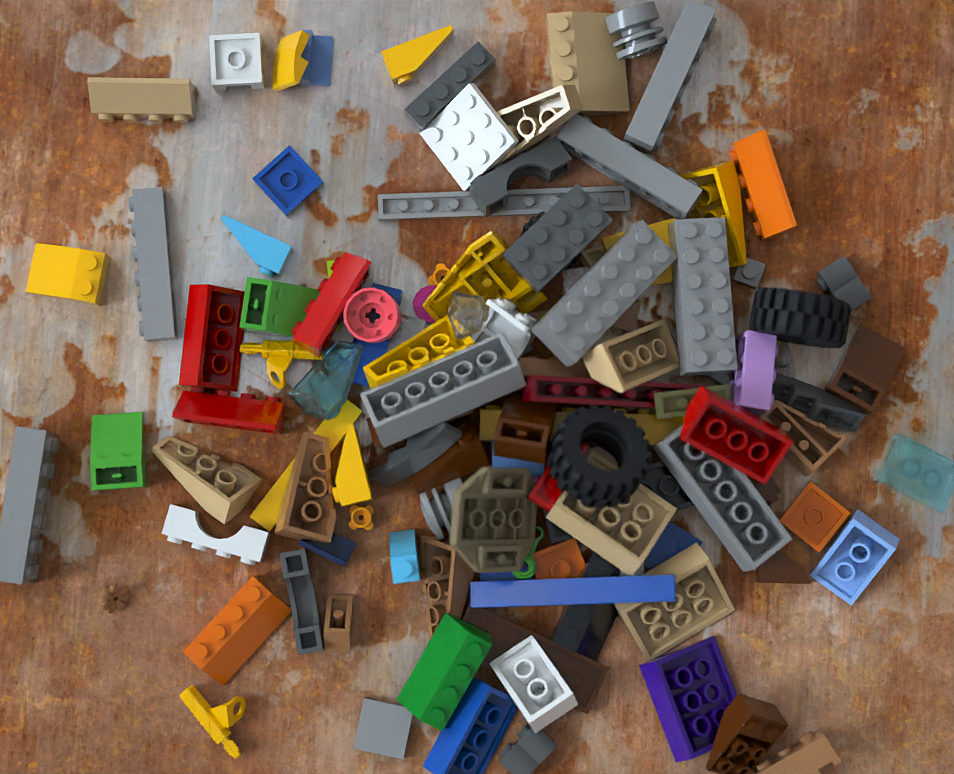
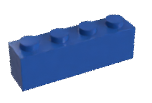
(373, 350)

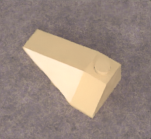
(213, 483)

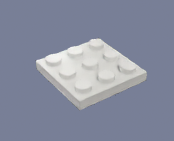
(469, 136)

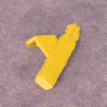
(279, 357)
(215, 719)

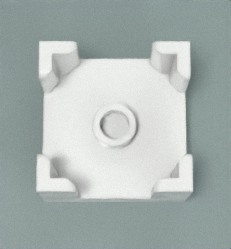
(236, 61)

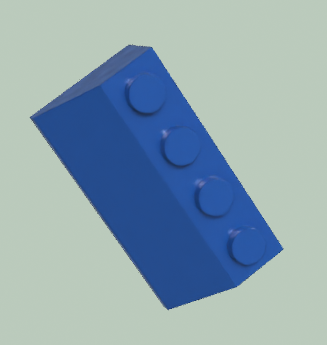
(472, 731)

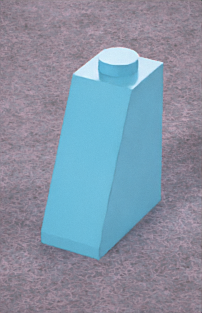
(404, 556)

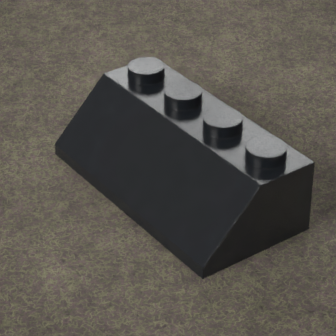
(587, 626)

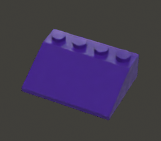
(690, 695)

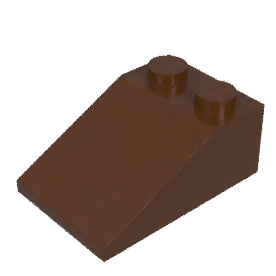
(459, 460)

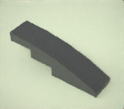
(817, 403)
(419, 452)

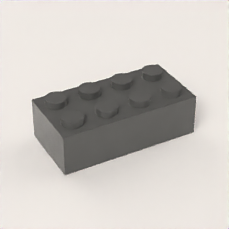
(557, 238)

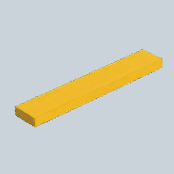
(334, 429)

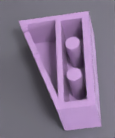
(755, 371)

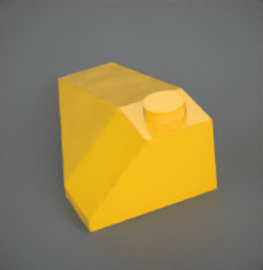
(722, 199)

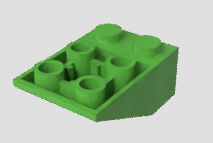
(274, 306)
(118, 452)

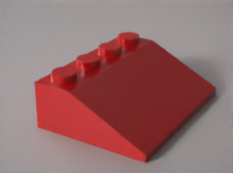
(231, 412)

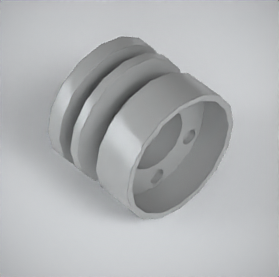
(636, 30)
(439, 508)

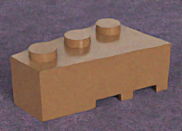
(811, 440)
(805, 757)

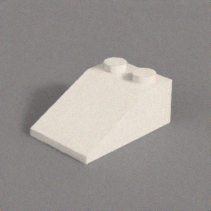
(533, 684)

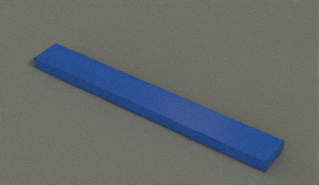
(573, 591)

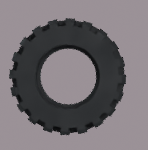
(800, 317)
(614, 433)

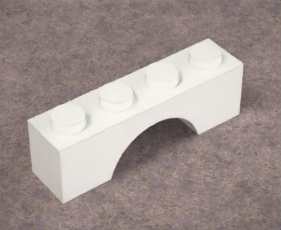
(185, 525)

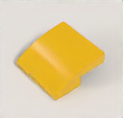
(288, 63)

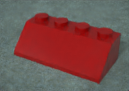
(328, 309)
(212, 338)
(734, 435)

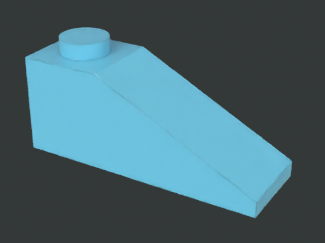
(263, 249)

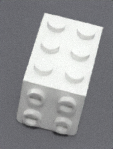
(513, 325)

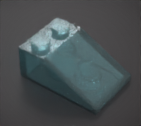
(329, 381)
(916, 472)

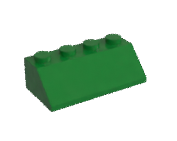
(444, 670)

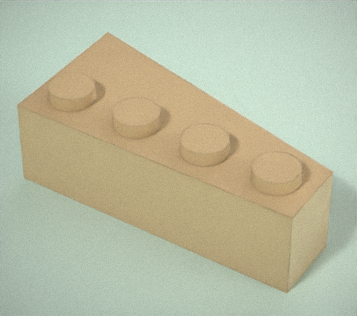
(539, 117)

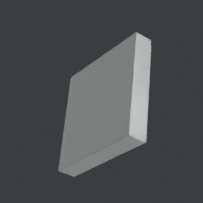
(383, 728)

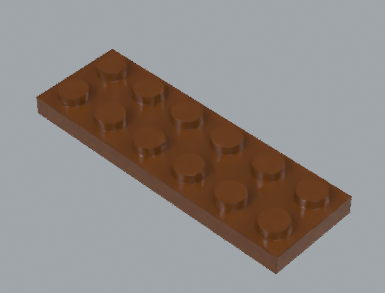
(578, 671)

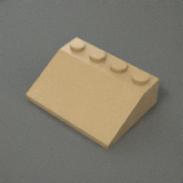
(585, 57)
(619, 532)
(698, 604)

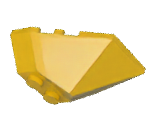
(485, 274)

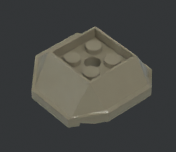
(494, 519)

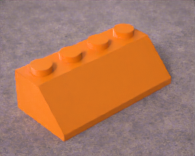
(762, 186)
(237, 630)

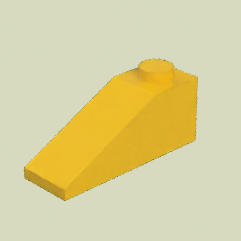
(412, 56)

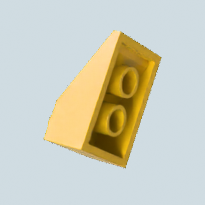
(68, 273)
(352, 476)

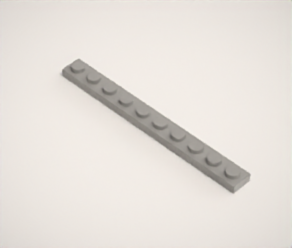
(520, 203)

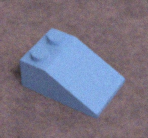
(855, 557)

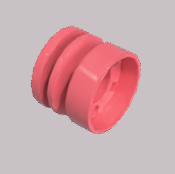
(364, 303)

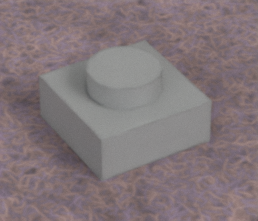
(749, 273)

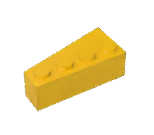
(420, 350)

